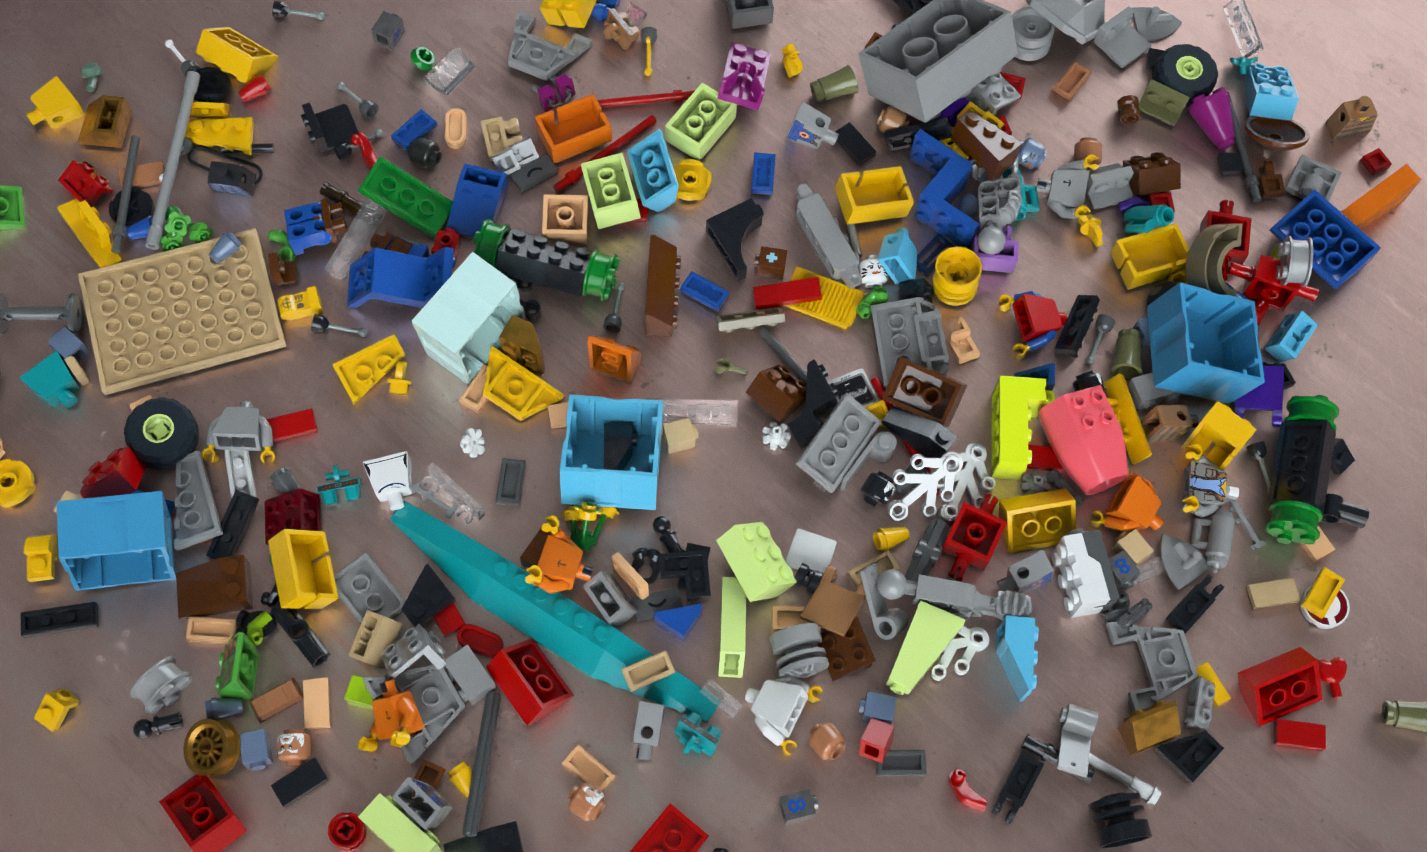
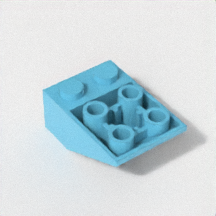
(1270, 92)
(1017, 653)

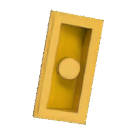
(210, 109)

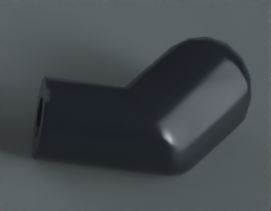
(270, 598)

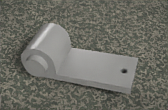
(879, 449)
(886, 621)
(1075, 739)

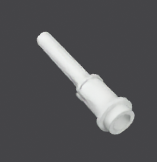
(1134, 784)

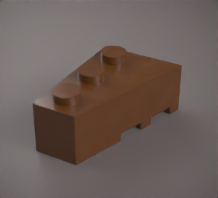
(986, 144)

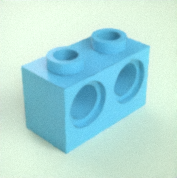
(1290, 336)

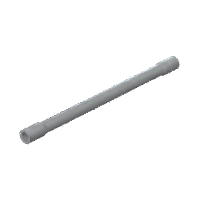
(156, 228)

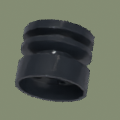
(1119, 819)

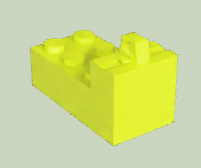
(1012, 406)

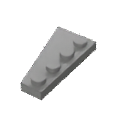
(195, 505)

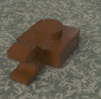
(1270, 184)

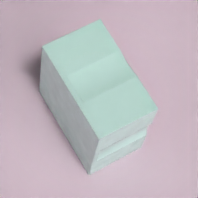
(468, 317)

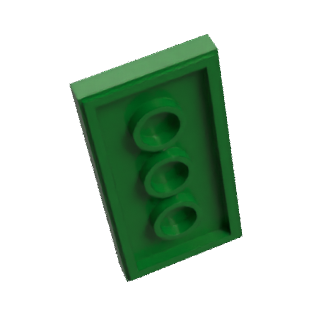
(406, 197)

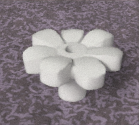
(776, 436)
(472, 442)

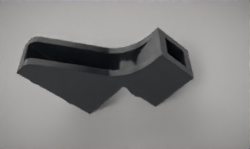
(819, 398)

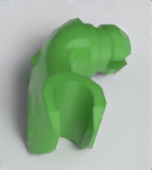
(282, 237)
(876, 296)

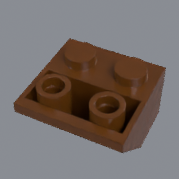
(1154, 173)
(778, 392)

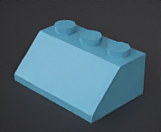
(653, 172)

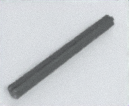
(481, 764)

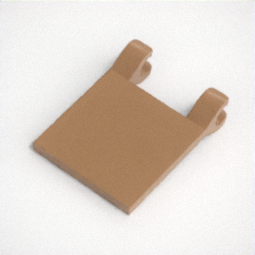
(833, 605)

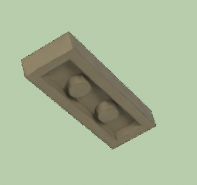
(750, 319)

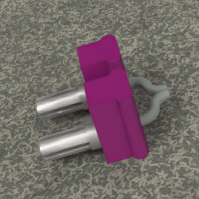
(548, 96)

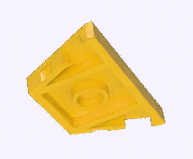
(516, 387)

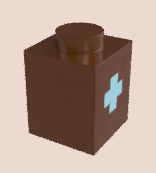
(771, 262)

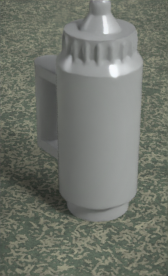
(1219, 539)

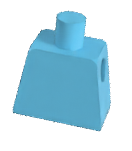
(899, 256)

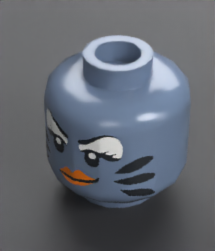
(1031, 153)

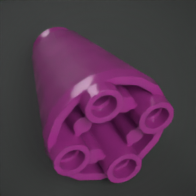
(1214, 117)

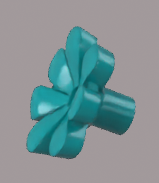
(1243, 63)

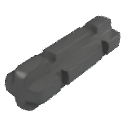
(1060, 483)
(1134, 613)

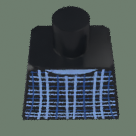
(227, 178)

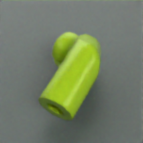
(255, 628)

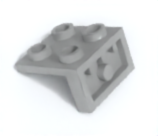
(1120, 39)
(993, 94)

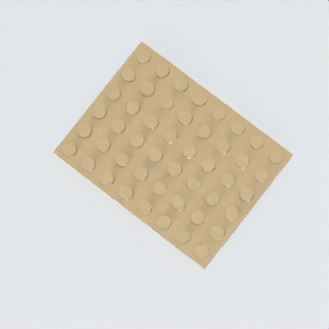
(179, 312)

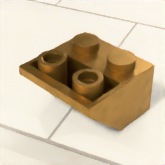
(106, 122)
(522, 345)
(1150, 728)

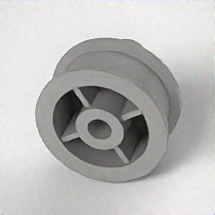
(1295, 261)
(160, 685)

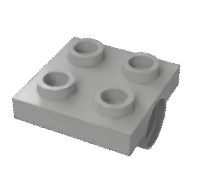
(1312, 176)

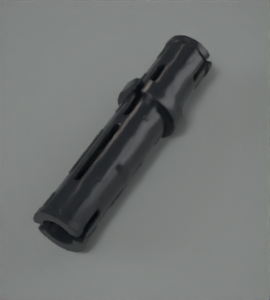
(1031, 744)

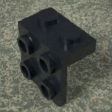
(329, 126)

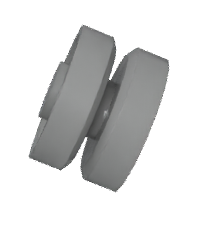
(1032, 34)

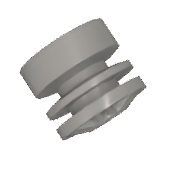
(799, 651)

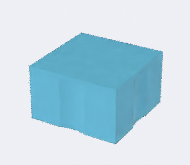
(583, 453)

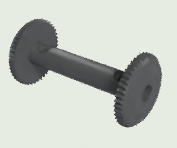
(72, 313)

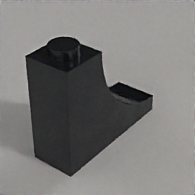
(730, 231)

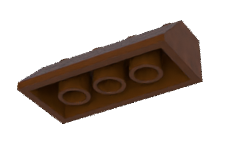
(661, 288)

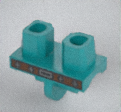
(351, 486)
(695, 737)

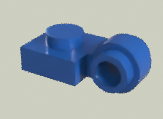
(602, 7)

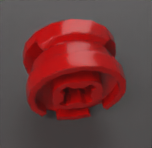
(347, 831)

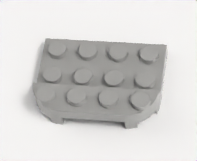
(910, 331)

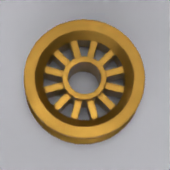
(212, 747)

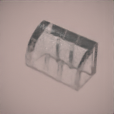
(449, 71)

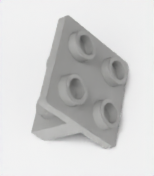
(1109, 185)

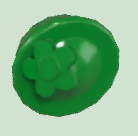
(422, 58)

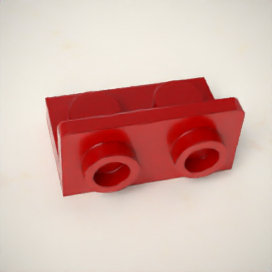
(84, 182)

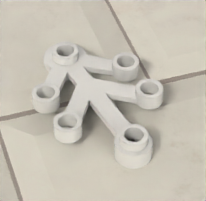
(966, 479)
(927, 482)
(967, 641)

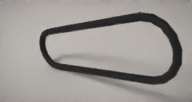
(224, 155)

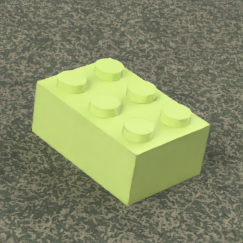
(700, 122)
(610, 190)
(756, 561)
(397, 829)

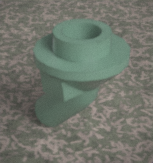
(91, 71)

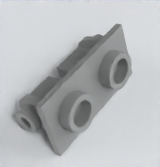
(1202, 695)

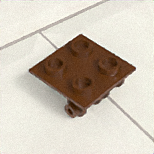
(848, 651)

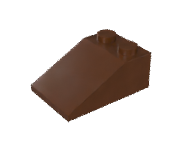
(924, 391)
(215, 587)

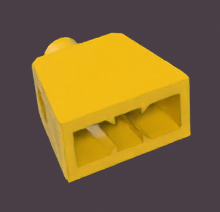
(54, 105)

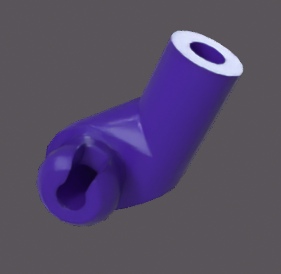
(1132, 202)

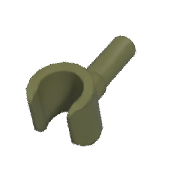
(726, 365)

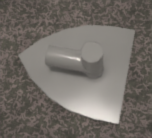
(1154, 23)
(1181, 561)

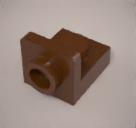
(282, 271)

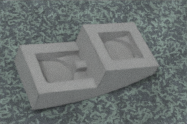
(514, 156)

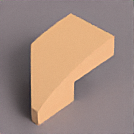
(962, 344)

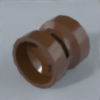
(1129, 109)

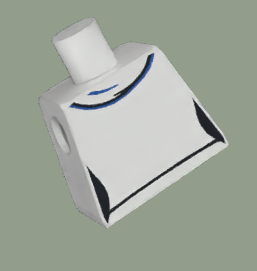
(391, 478)

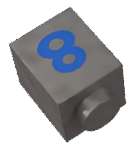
(388, 30)
(1124, 570)
(798, 806)

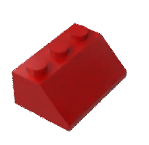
(529, 681)
(1281, 685)

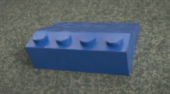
(1338, 244)

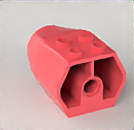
(1086, 439)

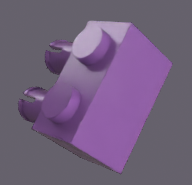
(1002, 261)

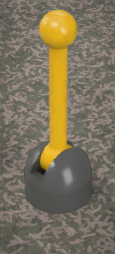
(649, 37)

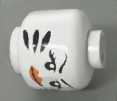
(872, 272)

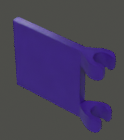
(1266, 396)

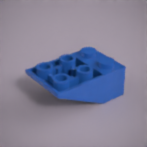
(476, 199)

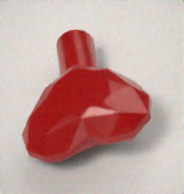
(1332, 673)

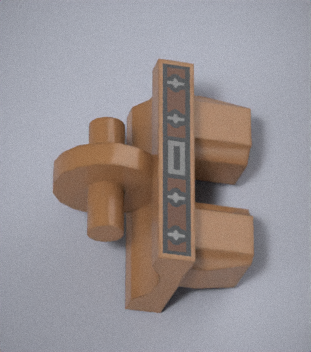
(617, 28)

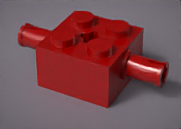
(1225, 216)
(1262, 283)
(973, 550)

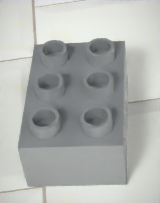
(938, 55)

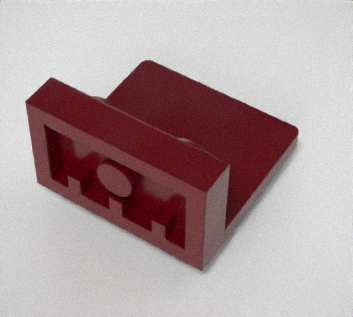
(292, 510)

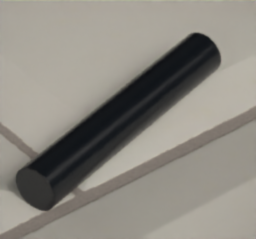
(269, 147)

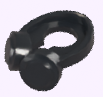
(639, 556)
(245, 617)

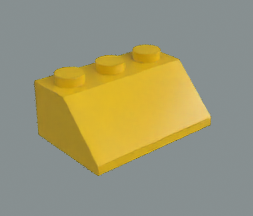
(235, 53)
(1037, 519)

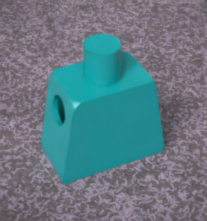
(52, 381)

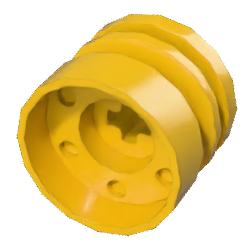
(956, 276)

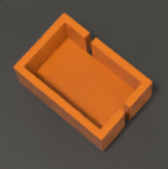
(578, 129)

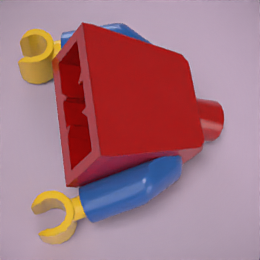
(1036, 319)

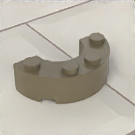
(1207, 256)

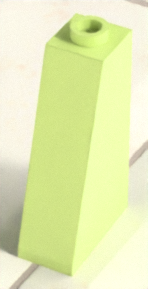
(732, 628)
(923, 644)

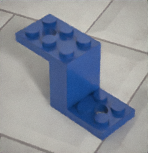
(950, 180)
(398, 277)

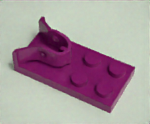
(744, 76)

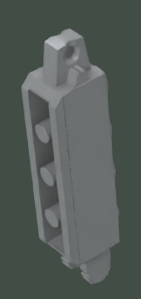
(826, 237)

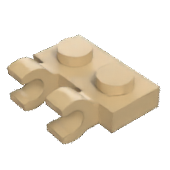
(495, 134)

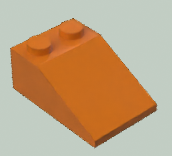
(613, 358)

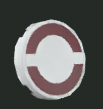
(1335, 615)

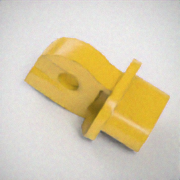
(791, 60)
(1092, 229)
(399, 384)

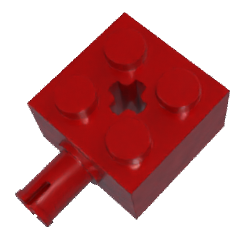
(114, 476)

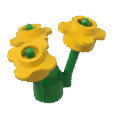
(587, 513)

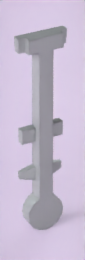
(427, 495)
(1243, 519)

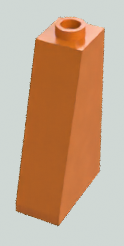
(1382, 197)

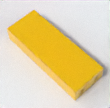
(1207, 672)

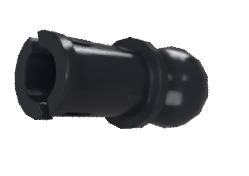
(662, 526)
(145, 728)

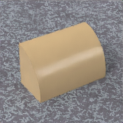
(373, 638)

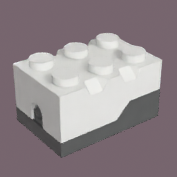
(1085, 573)

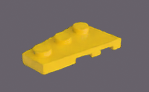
(223, 132)
(368, 366)

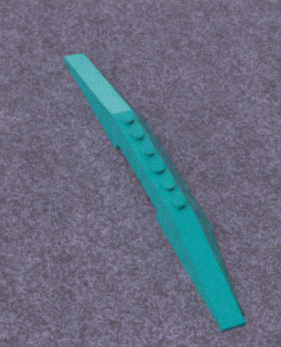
(545, 617)

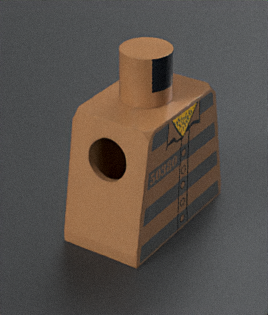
(1352, 118)
(1168, 422)

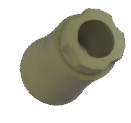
(835, 85)
(1128, 354)
(1405, 715)

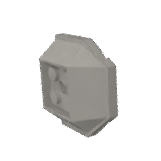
(1073, 17)

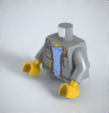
(1204, 485)

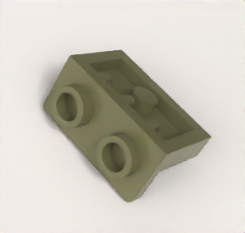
(1163, 102)

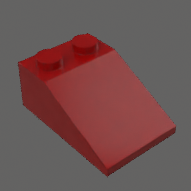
(202, 815)

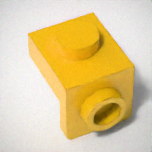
(54, 708)

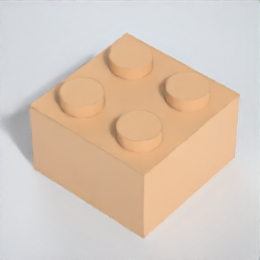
(566, 218)

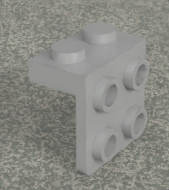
(411, 647)

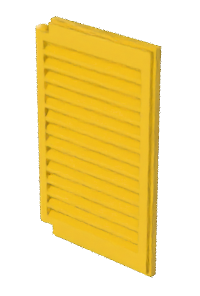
(837, 302)

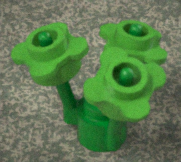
(176, 228)

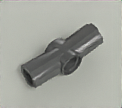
(928, 549)

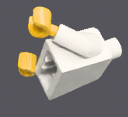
(779, 707)

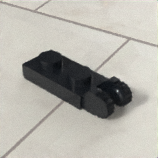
(1193, 605)
(1018, 784)

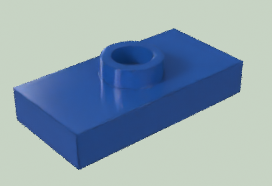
(414, 128)
(763, 173)
(704, 291)

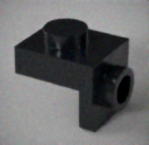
(916, 288)
(1341, 457)

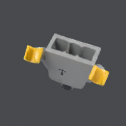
(1068, 188)
(239, 430)

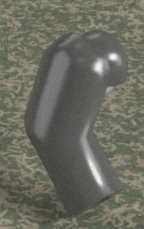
(1119, 608)

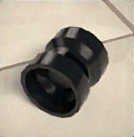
(813, 579)

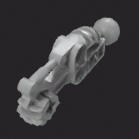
(998, 206)
(954, 596)

